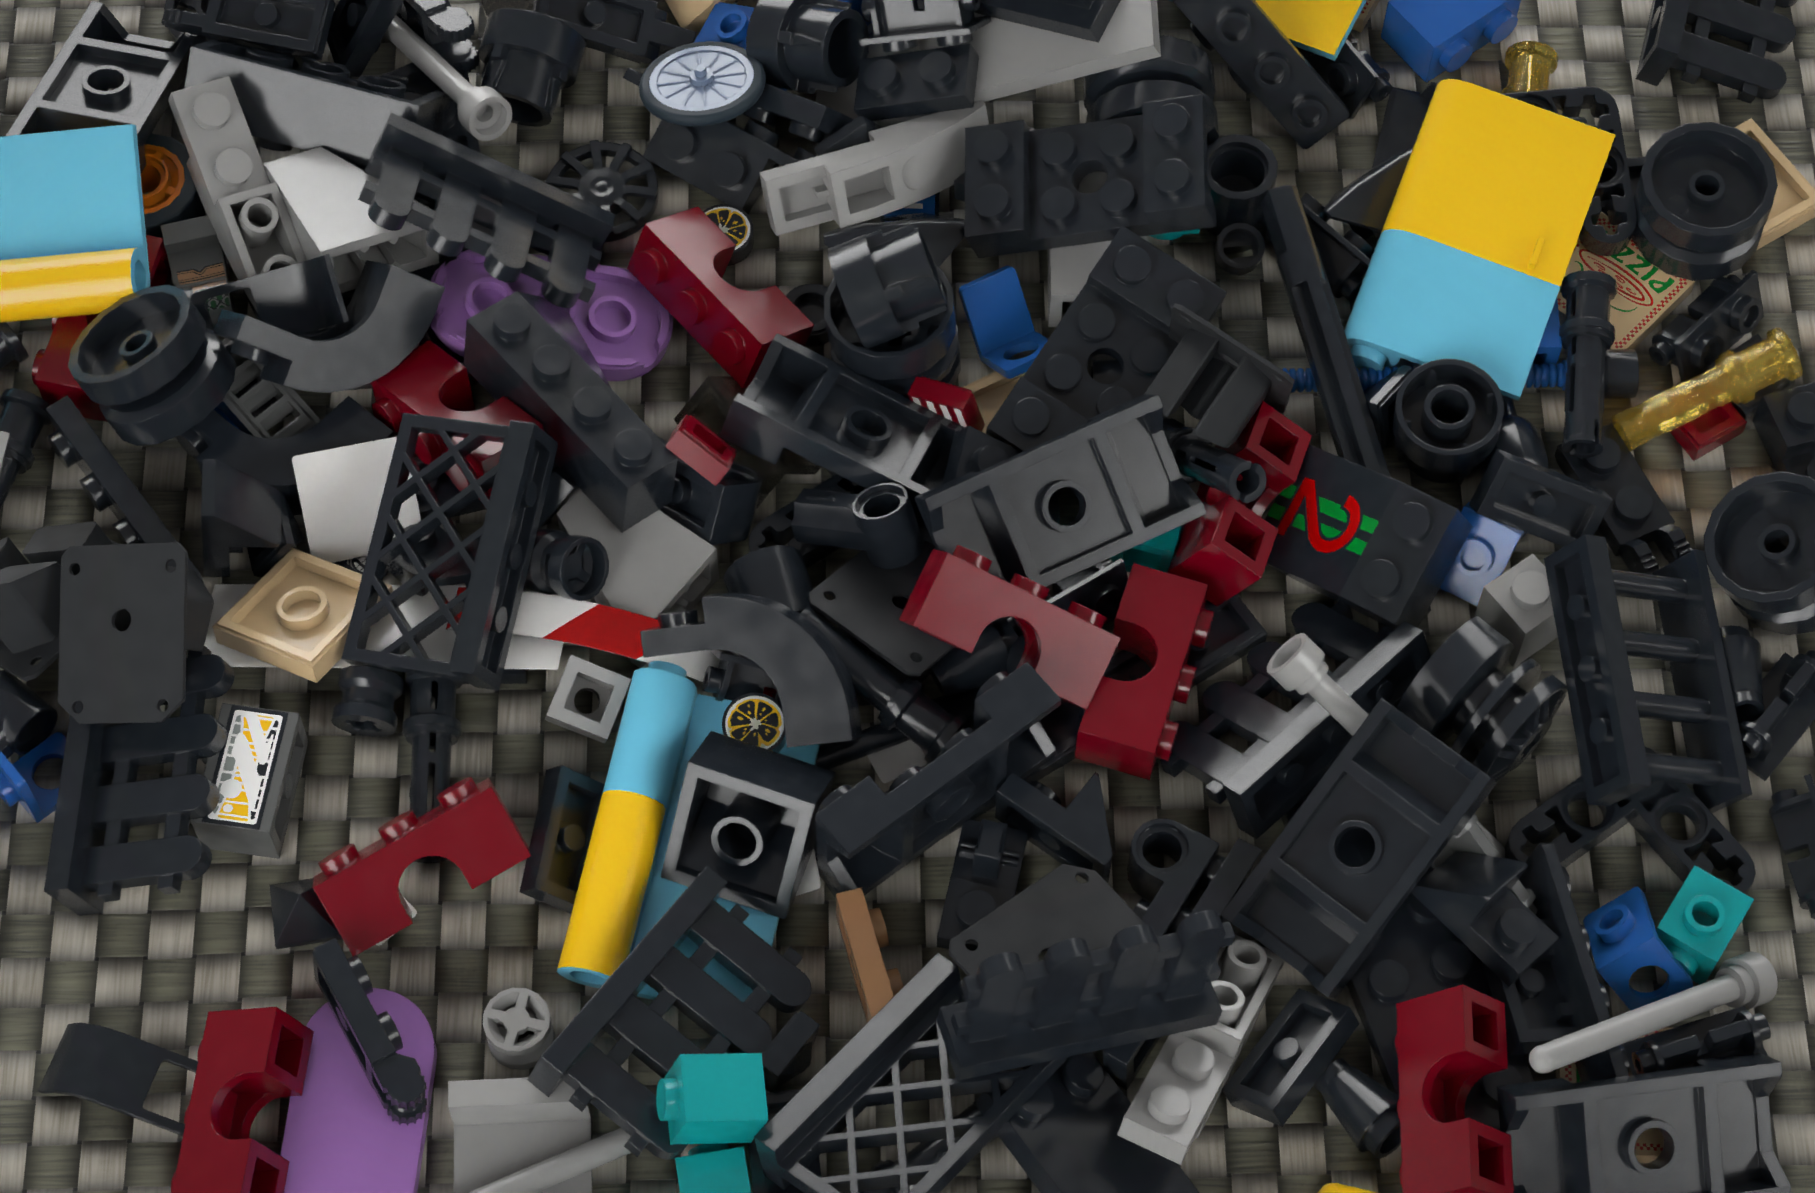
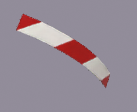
(600, 629)

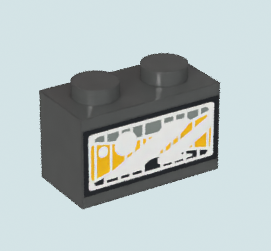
(255, 780)

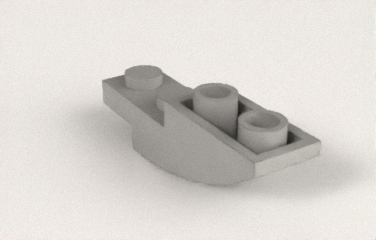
(872, 178)
(233, 181)
(1198, 1062)

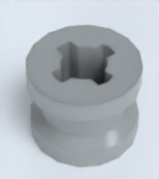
(518, 1012)

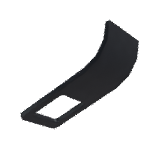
(290, 298)
(111, 1071)

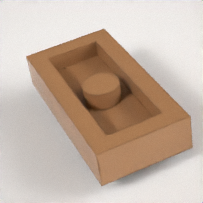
(863, 936)

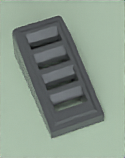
(241, 409)

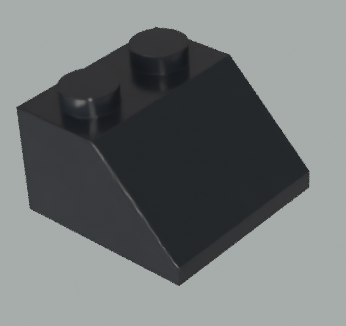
(748, 821)

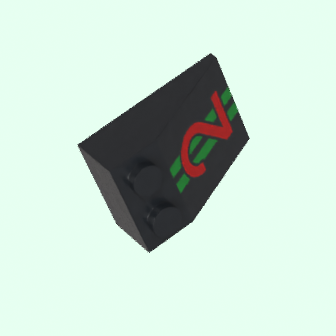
(1364, 538)

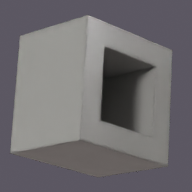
(605, 684)

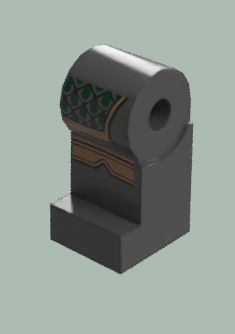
(198, 261)

